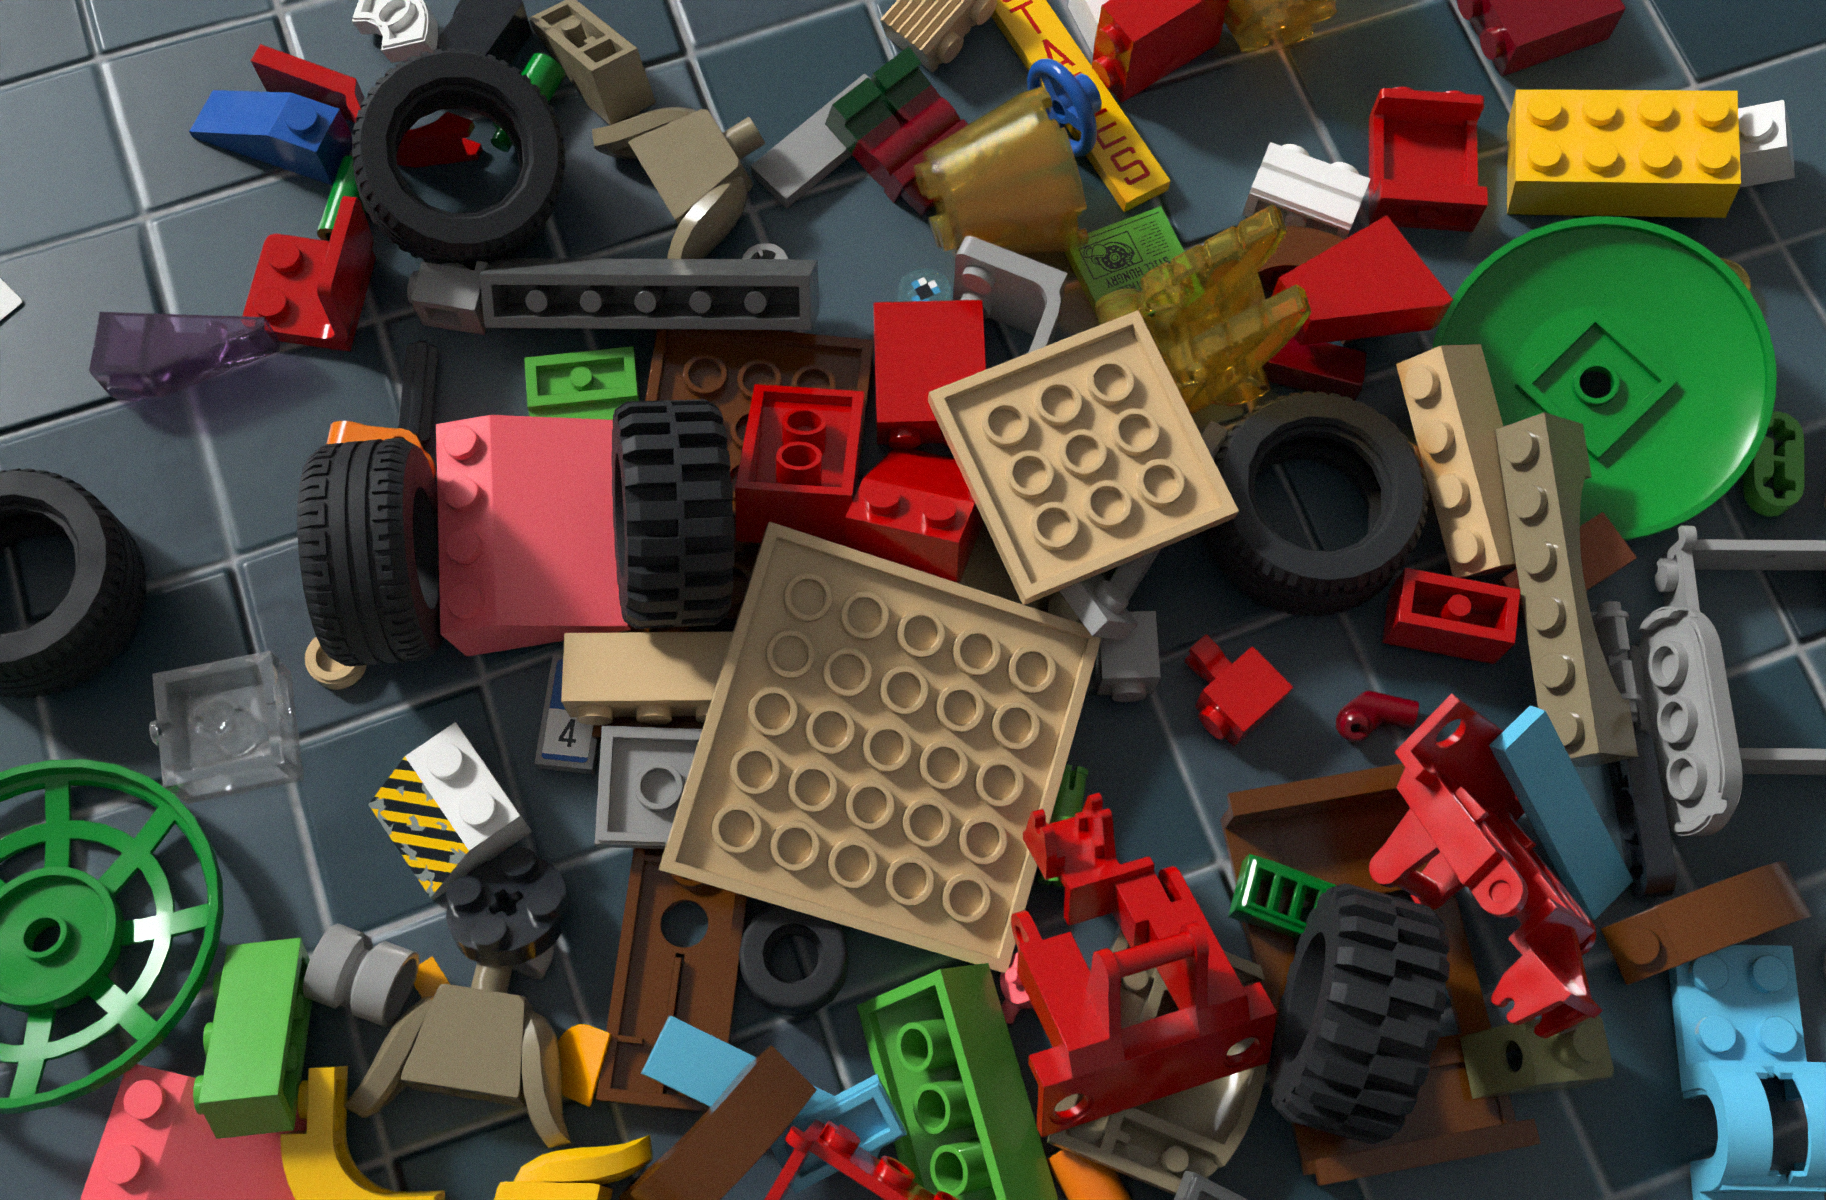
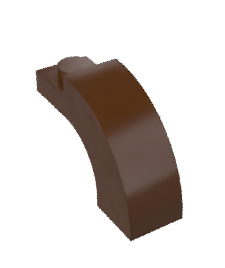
(1706, 921)

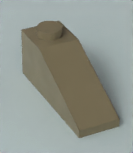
(595, 60)

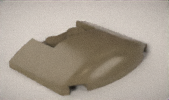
(1180, 1131)

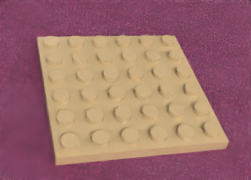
(881, 748)

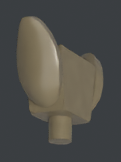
(691, 168)
(475, 1048)

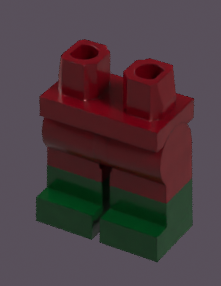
(891, 125)

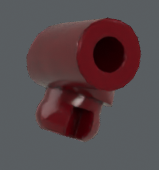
(1372, 709)

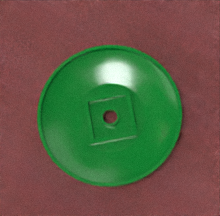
(1667, 331)

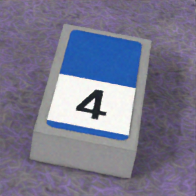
(563, 740)

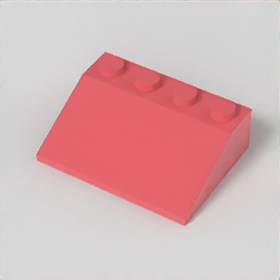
(525, 531)
(167, 1151)

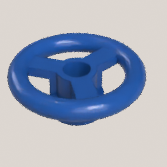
(1073, 100)

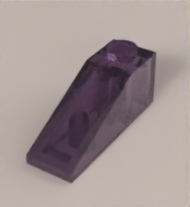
(170, 352)

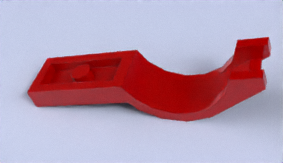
(420, 147)

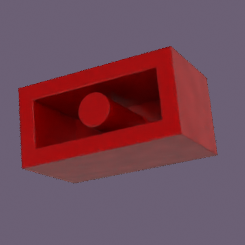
(1451, 616)

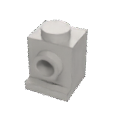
(448, 296)

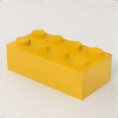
(1623, 153)

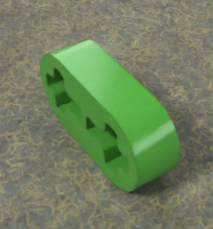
(1784, 465)

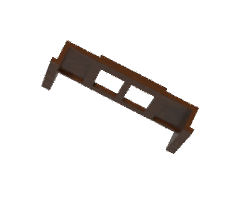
(1332, 833)

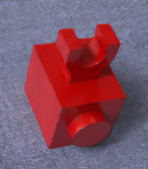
(1237, 693)

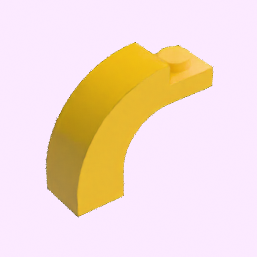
(319, 1157)

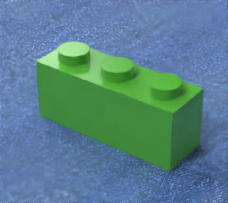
(255, 1040)

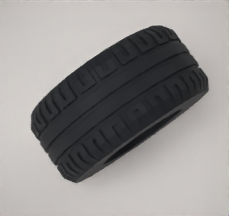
(370, 551)

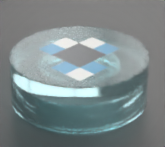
(924, 285)

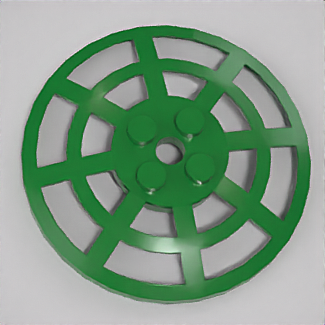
(92, 926)

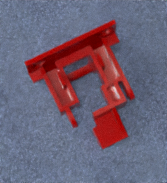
(1468, 827)
(1083, 1006)

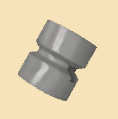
(353, 972)

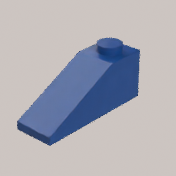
(277, 130)

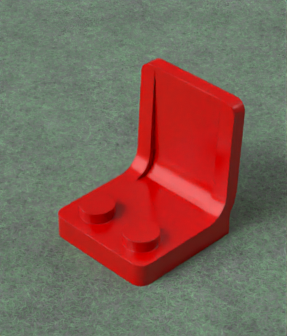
(314, 286)

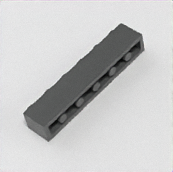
(650, 293)

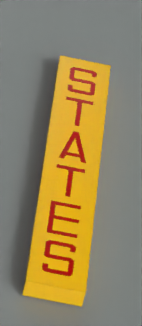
(1119, 151)

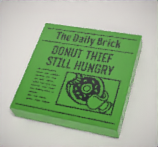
(1123, 254)

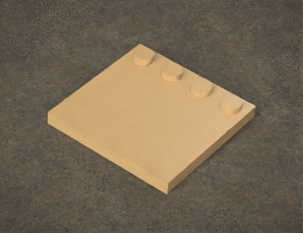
(1081, 456)

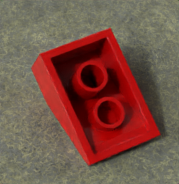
(799, 461)
(915, 514)

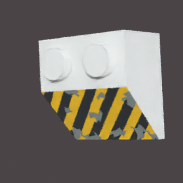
(446, 811)

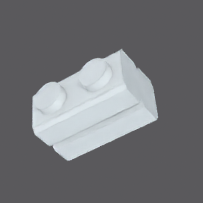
(1307, 190)

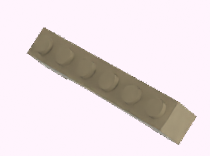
(1543, 483)

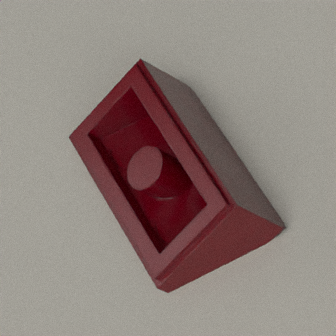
(1318, 368)

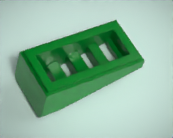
(1243, 903)

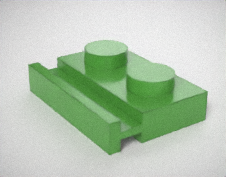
(581, 383)

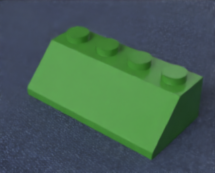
(957, 1087)

